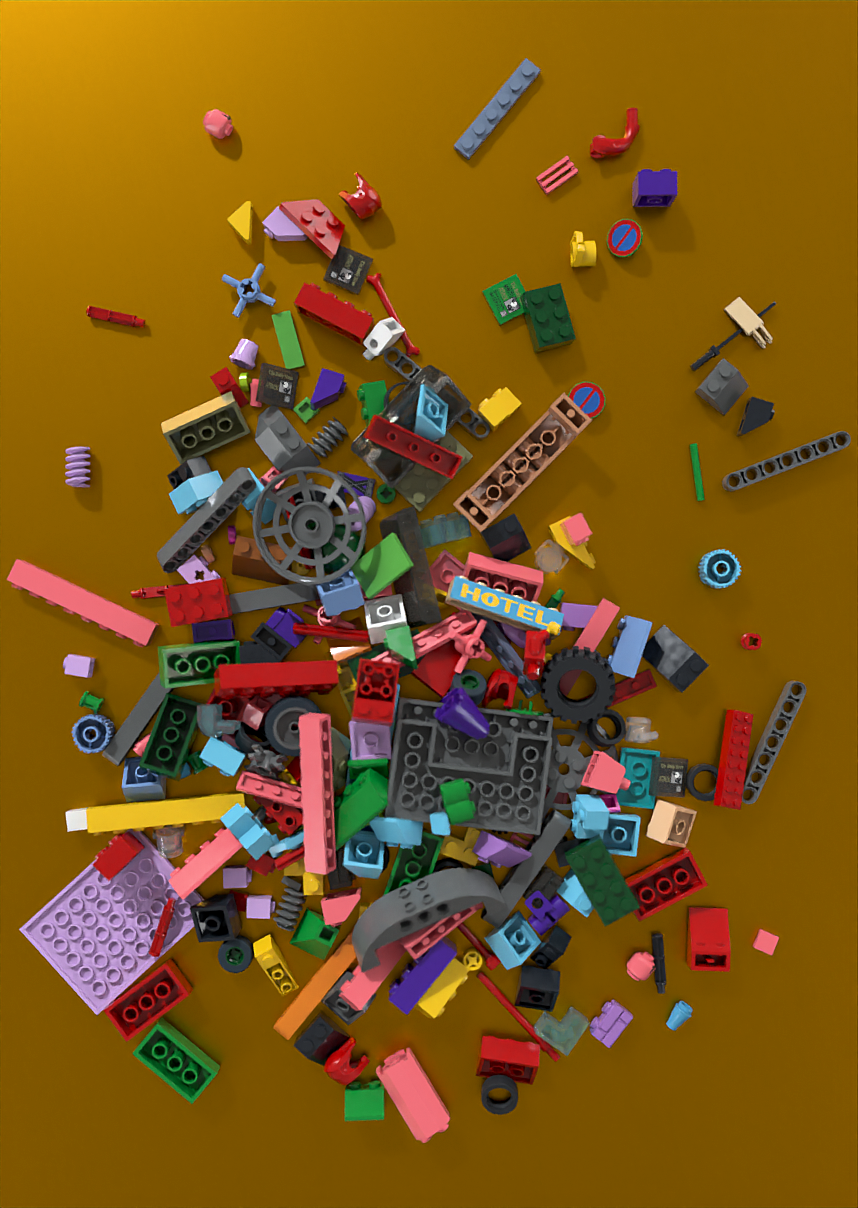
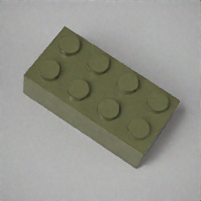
(205, 427)
(423, 484)

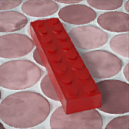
(413, 446)
(733, 759)

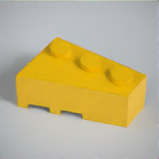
(442, 989)

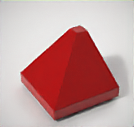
(241, 899)

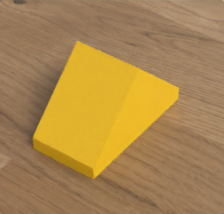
(242, 221)

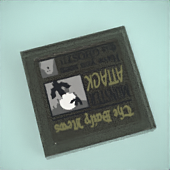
(348, 270)
(277, 386)
(668, 777)

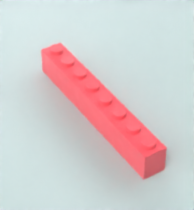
(82, 602)
(317, 793)

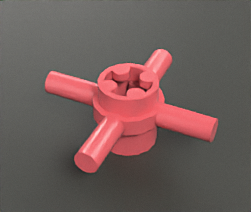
(335, 621)
(470, 646)

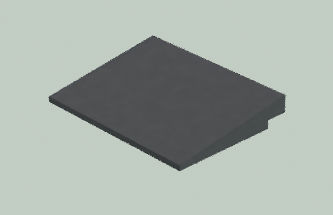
(503, 769)

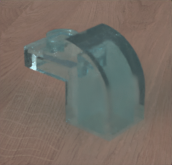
(211, 723)

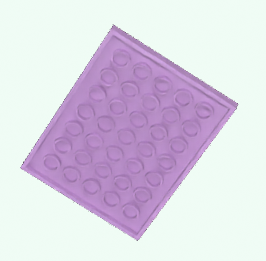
(103, 929)

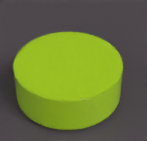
(245, 380)

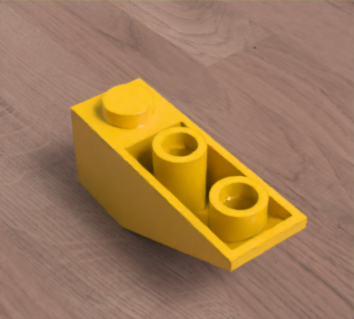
(578, 552)
(274, 965)

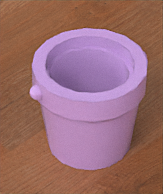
(245, 354)

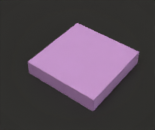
(370, 741)

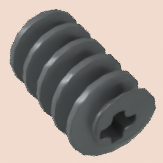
(328, 438)
(291, 909)

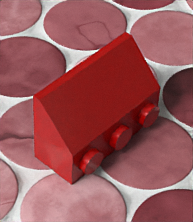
(508, 1058)

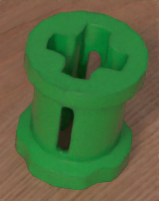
(91, 702)
(196, 762)

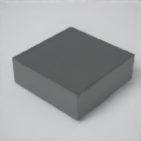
(292, 882)

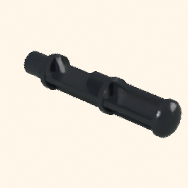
(659, 961)

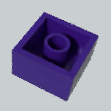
(654, 188)

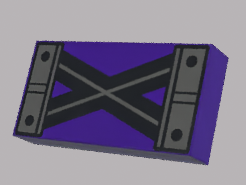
(361, 485)

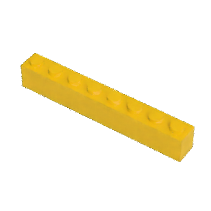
(161, 813)

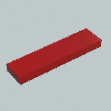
(631, 687)

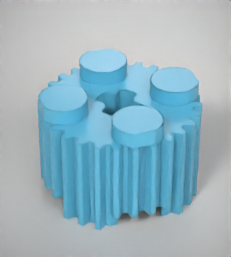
(710, 575)

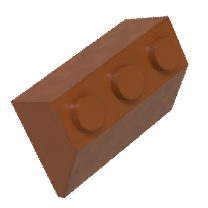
(249, 562)

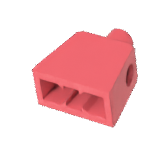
(605, 774)

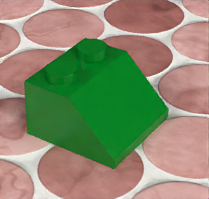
(364, 1101)

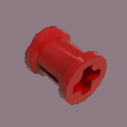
(756, 643)

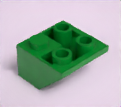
(314, 935)

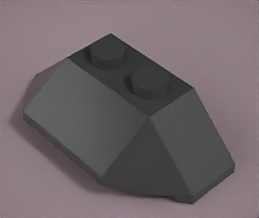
(282, 442)

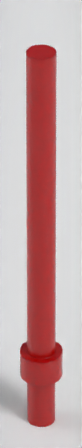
(544, 1046)

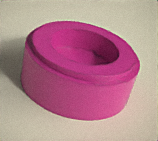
(231, 534)

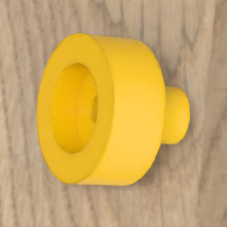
(299, 570)

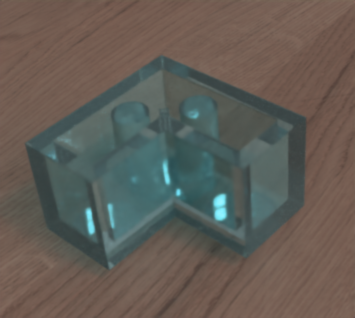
(444, 529)
(562, 1034)

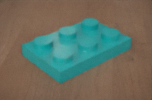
(638, 771)

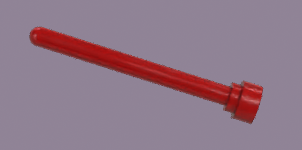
(491, 960)

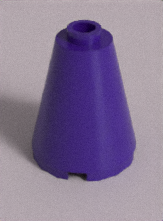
(462, 714)

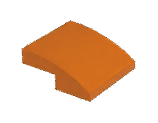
(346, 649)

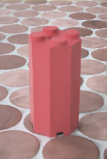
(414, 1095)

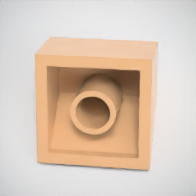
(671, 823)

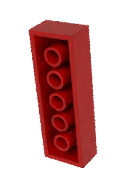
(275, 678)

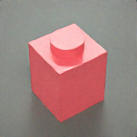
(256, 712)

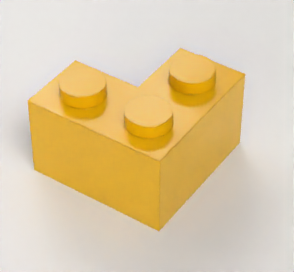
(498, 408)
(462, 847)
(313, 882)

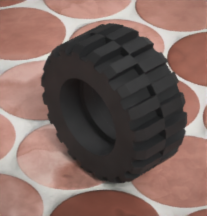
(577, 709)

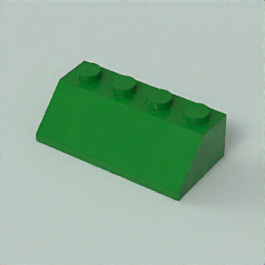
(359, 805)

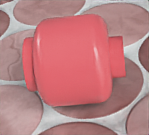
(217, 123)
(640, 966)

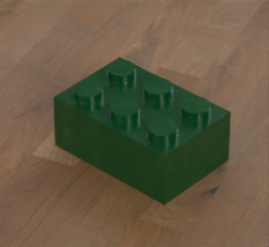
(547, 318)

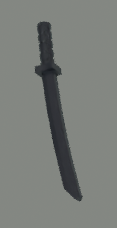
(713, 351)

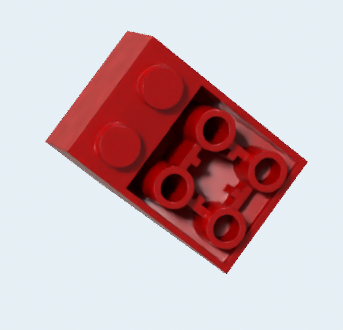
(375, 692)
(708, 939)

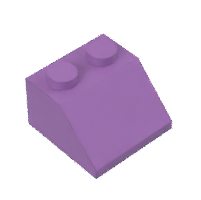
(499, 851)

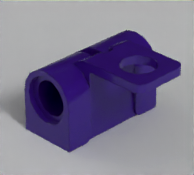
(282, 623)
(213, 630)
(548, 914)

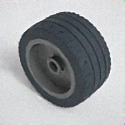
(281, 718)

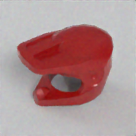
(364, 201)
(500, 685)
(338, 1064)

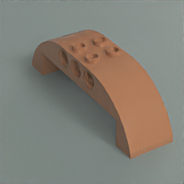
(522, 463)

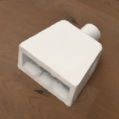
(382, 337)

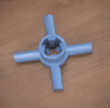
(250, 297)

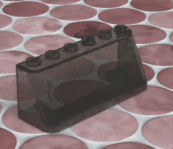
(403, 412)
(416, 583)

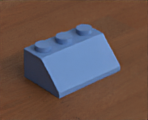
(629, 645)

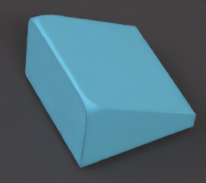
(440, 823)

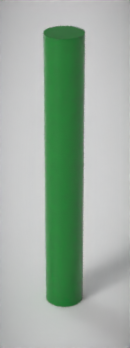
(697, 472)

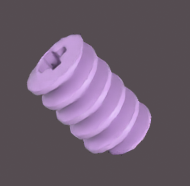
(77, 466)
(369, 509)

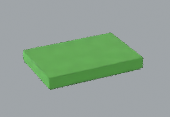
(381, 566)

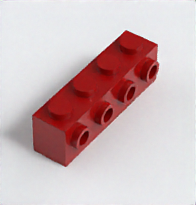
(288, 817)

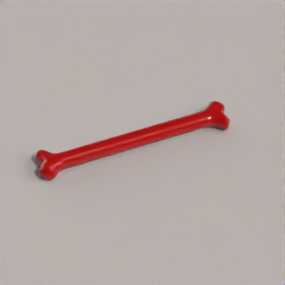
(375, 281)

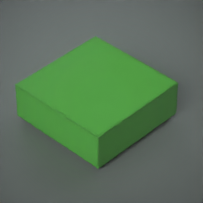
(304, 410)

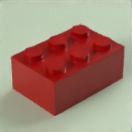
(198, 602)

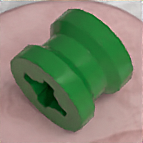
(386, 497)

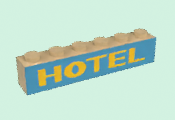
(501, 606)

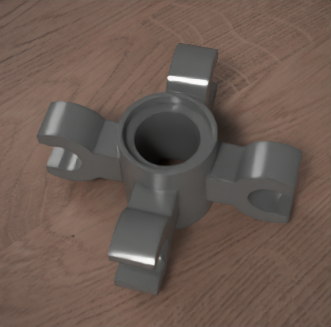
(265, 762)

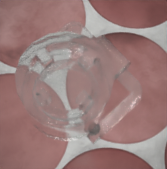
(550, 558)
(639, 730)
(169, 840)

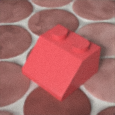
(339, 905)

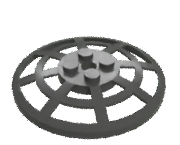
(299, 527)
(576, 762)

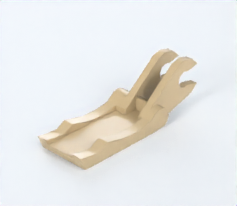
(748, 321)

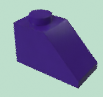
(327, 389)

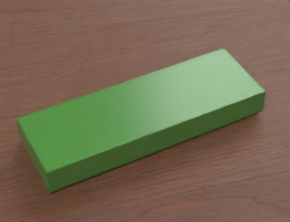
(288, 340)

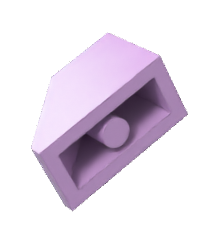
(282, 228)

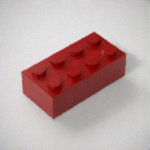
(334, 313)
(665, 883)
(148, 999)

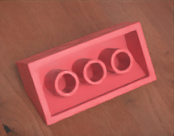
(504, 575)
(205, 863)

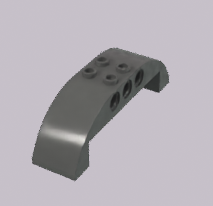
(420, 906)

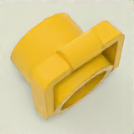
(582, 252)

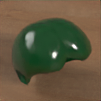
(329, 548)

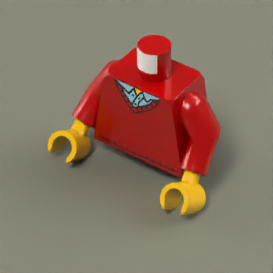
(534, 650)

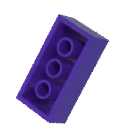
(421, 974)

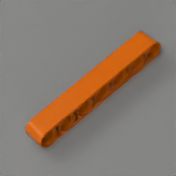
(316, 988)

